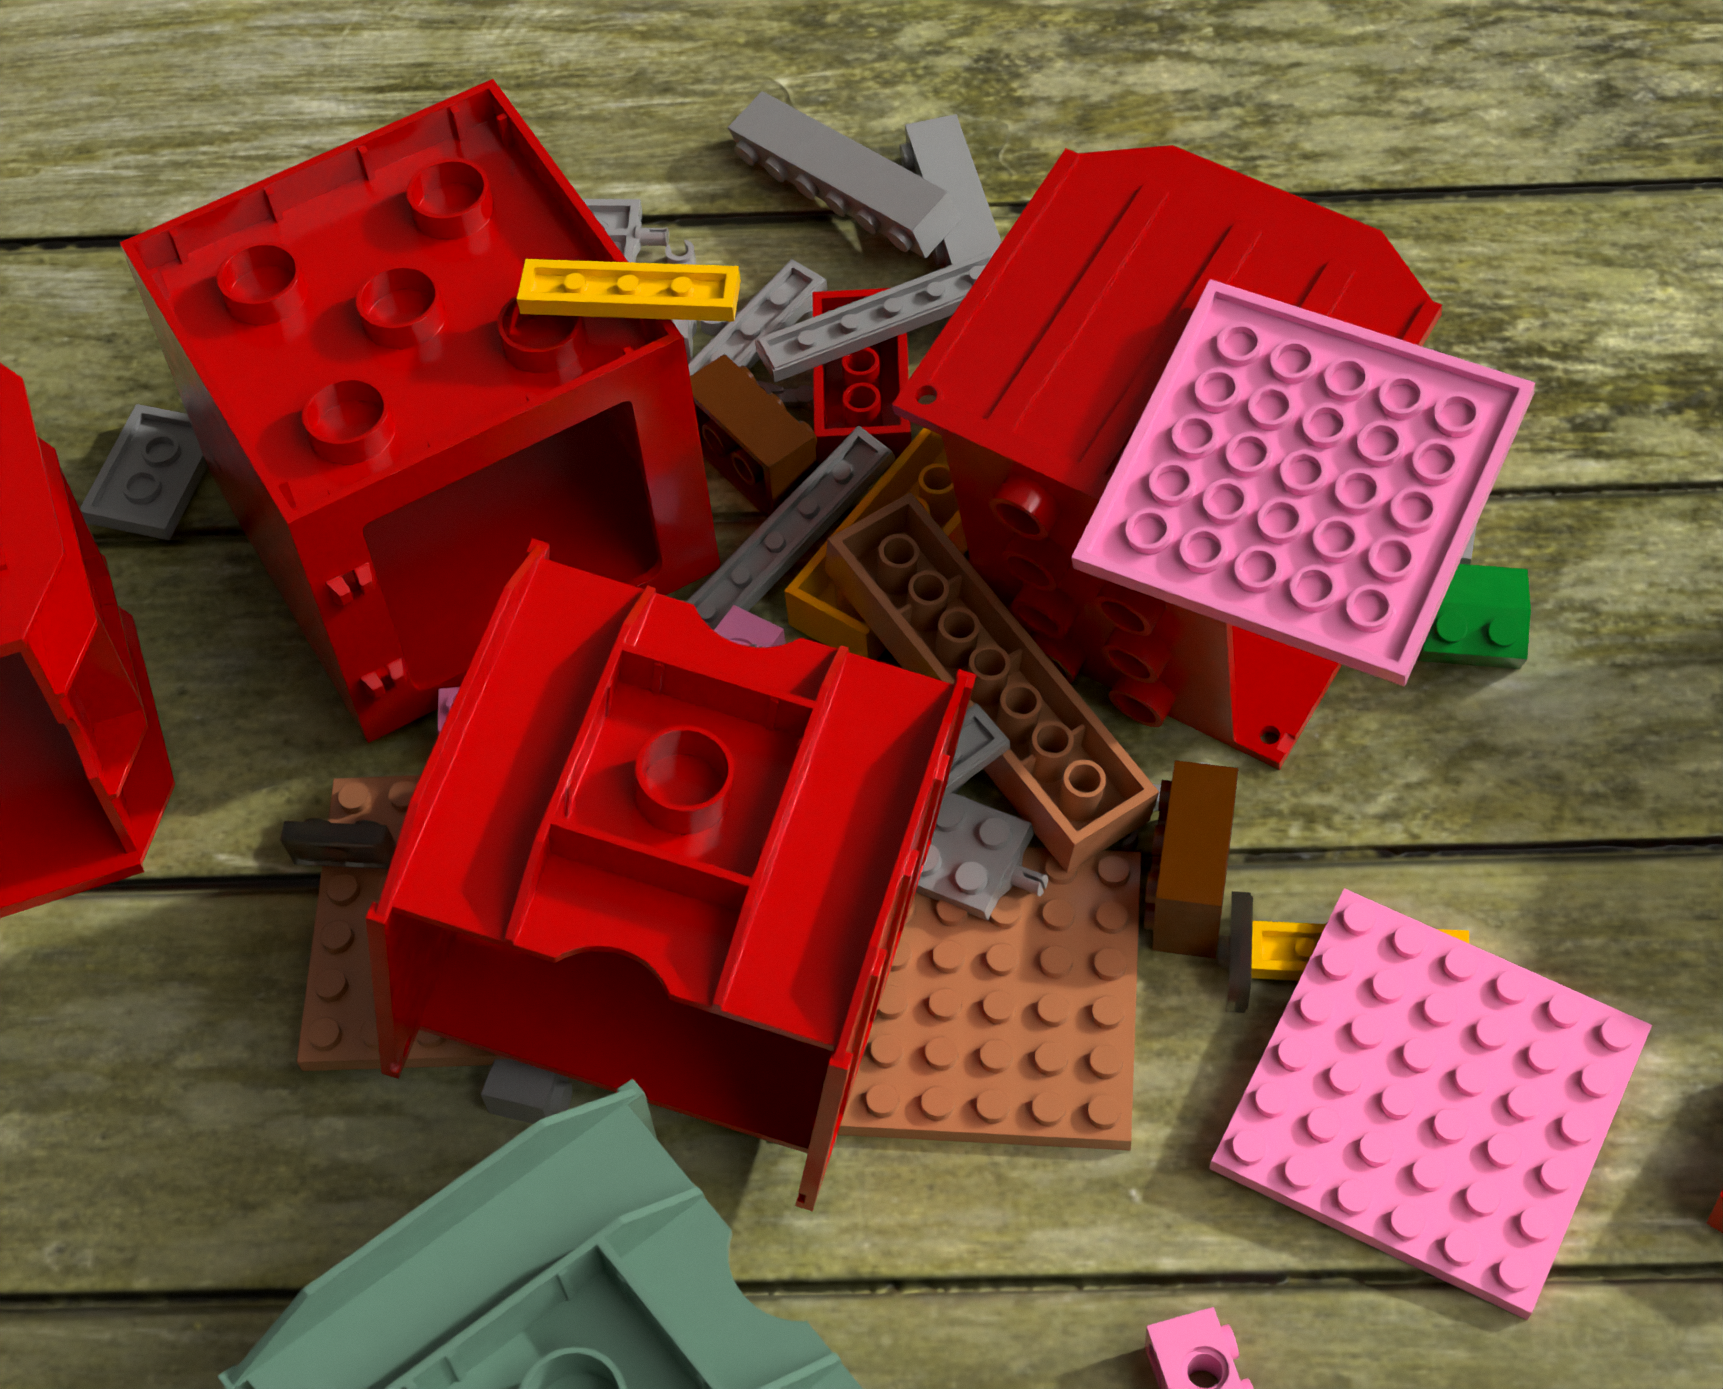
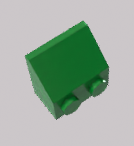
(1482, 619)

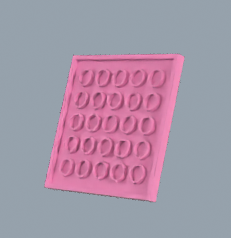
(1305, 480)
(1433, 1102)

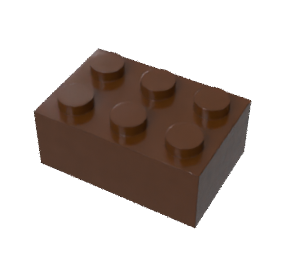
(751, 435)
(1190, 859)

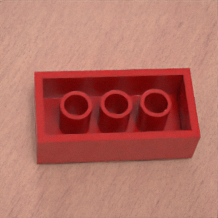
(860, 386)

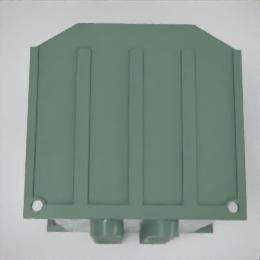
(545, 1269)

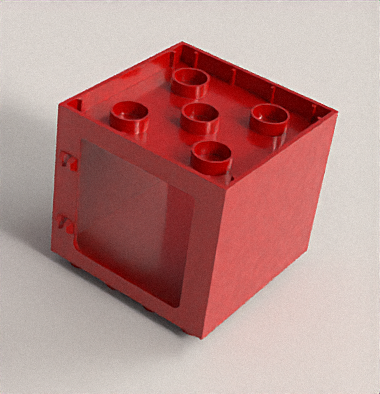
(397, 413)

